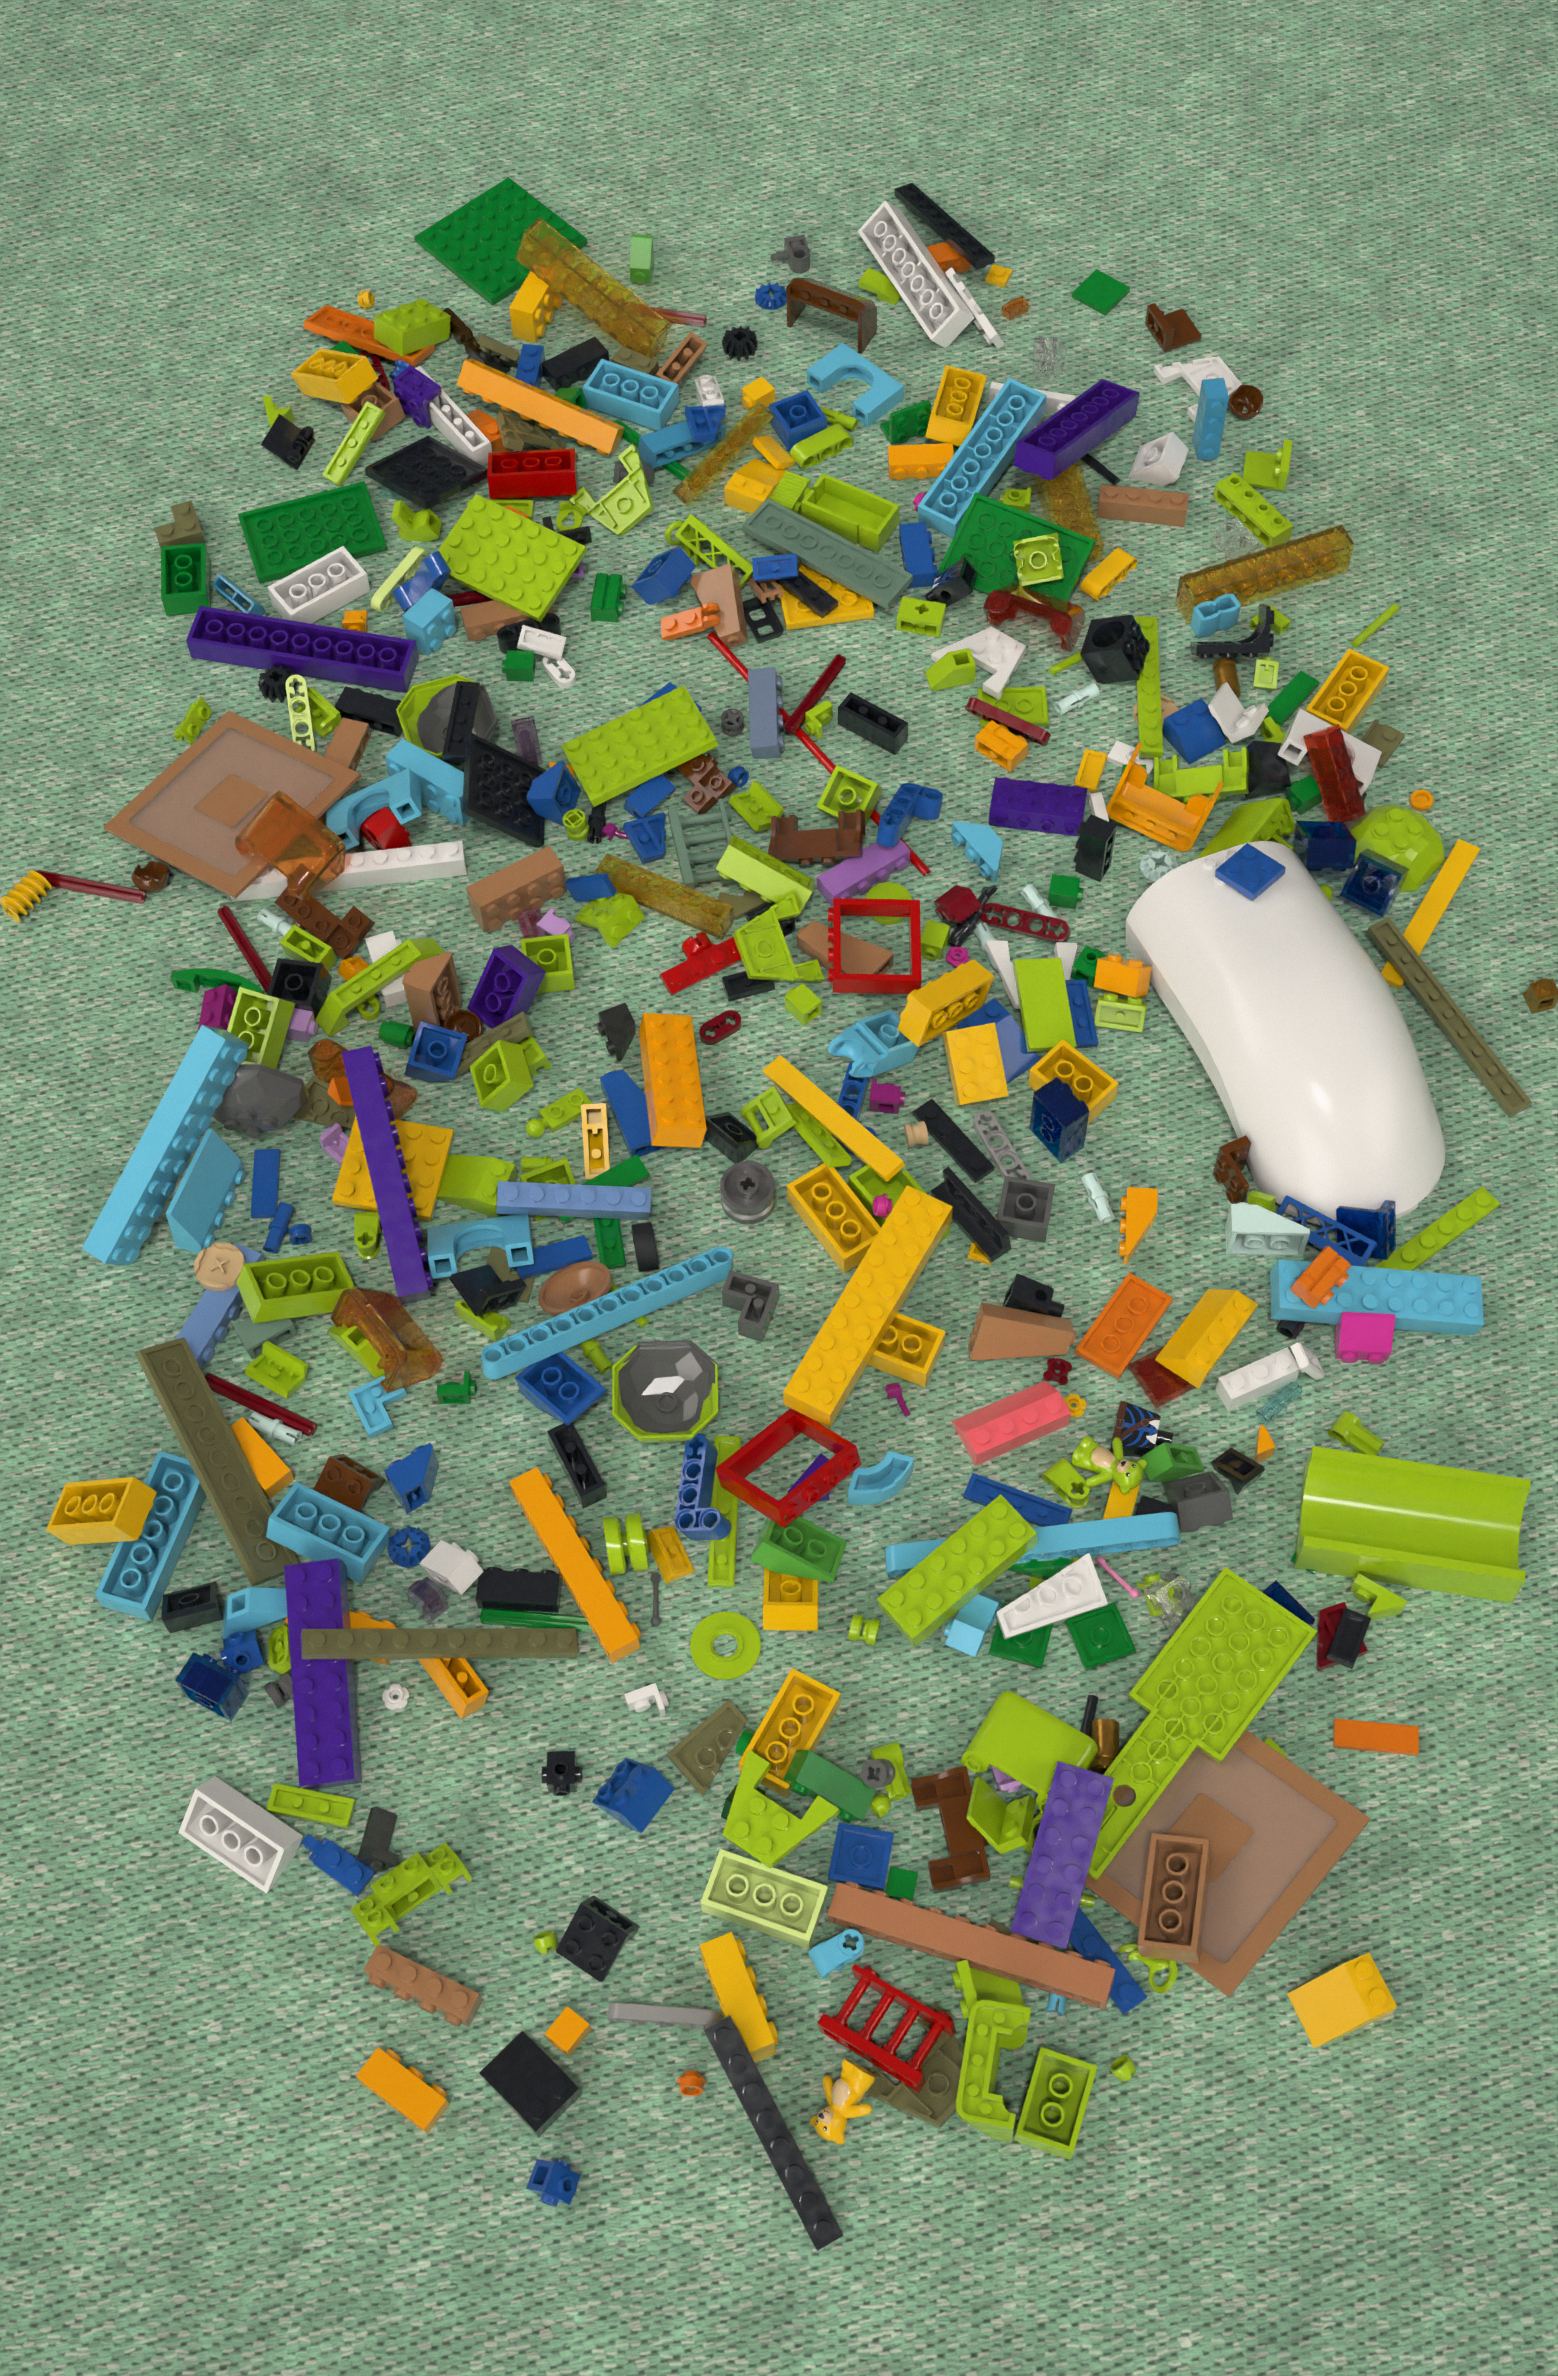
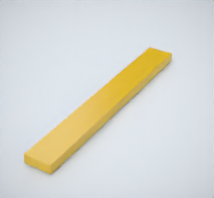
(1435, 903)
(834, 1118)

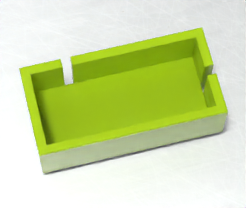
(851, 512)
(868, 1184)

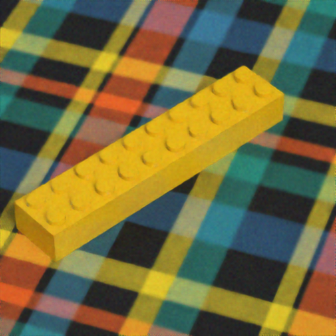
(867, 1306)

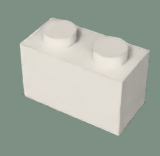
(452, 1566)

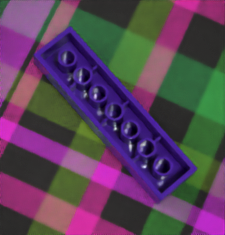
(1076, 429)
(322, 1687)

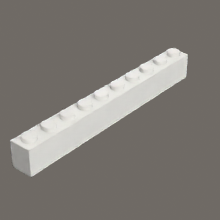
(375, 869)

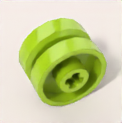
(626, 1543)

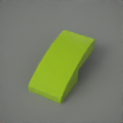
(880, 285)

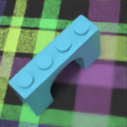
(847, 363)
(398, 792)
(450, 1241)

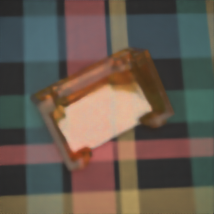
(294, 845)
(328, 1063)
(392, 1332)

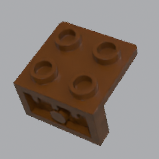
(1171, 329)
(1228, 1168)
(347, 1481)

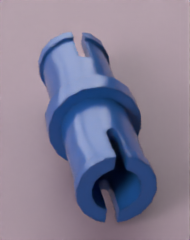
(278, 1228)

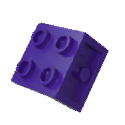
(414, 394)

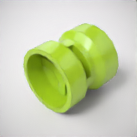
(576, 825)
(870, 1630)

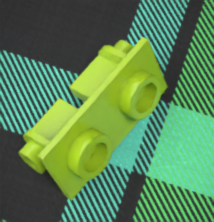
(194, 721)

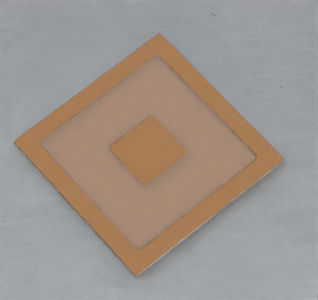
(213, 793)
(1270, 1844)

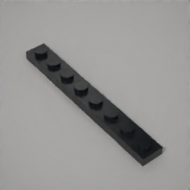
(945, 226)
(773, 2132)

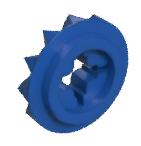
(764, 300)
(417, 1554)

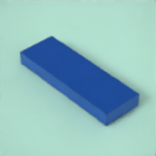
(1081, 1014)
(265, 1183)
(556, 1257)

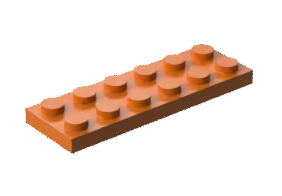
(357, 333)

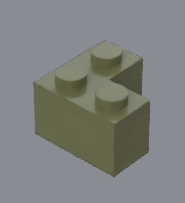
(184, 529)

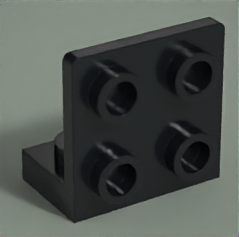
(485, 1291)
(596, 1937)

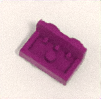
(217, 1007)

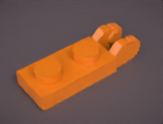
(689, 621)

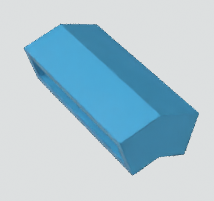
(223, 582)

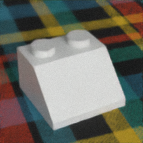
(1160, 460)

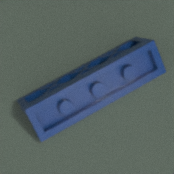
(1320, 1242)

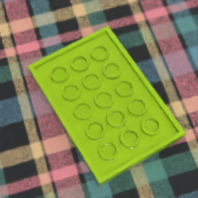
(510, 557)
(639, 745)

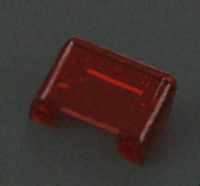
(1064, 617)

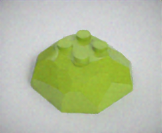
(1403, 838)

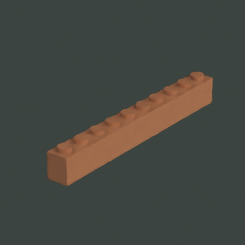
(982, 1946)

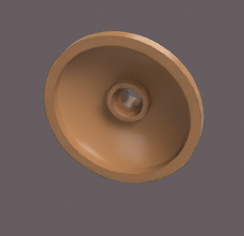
(574, 1287)

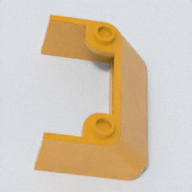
(1158, 813)

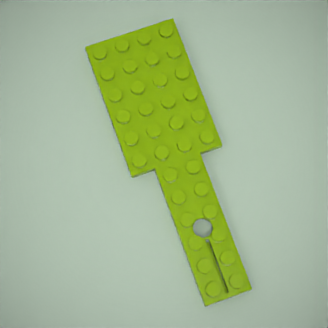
(1200, 1696)

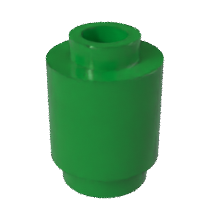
(397, 1034)

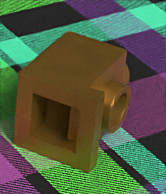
(1539, 991)

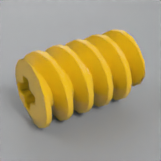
(24, 894)

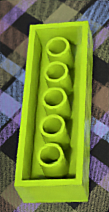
(957, 1570)

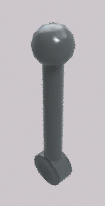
(655, 1578)

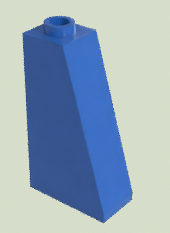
(629, 1111)

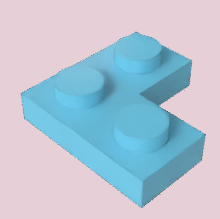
(370, 1403)

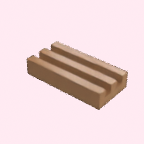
(763, 592)

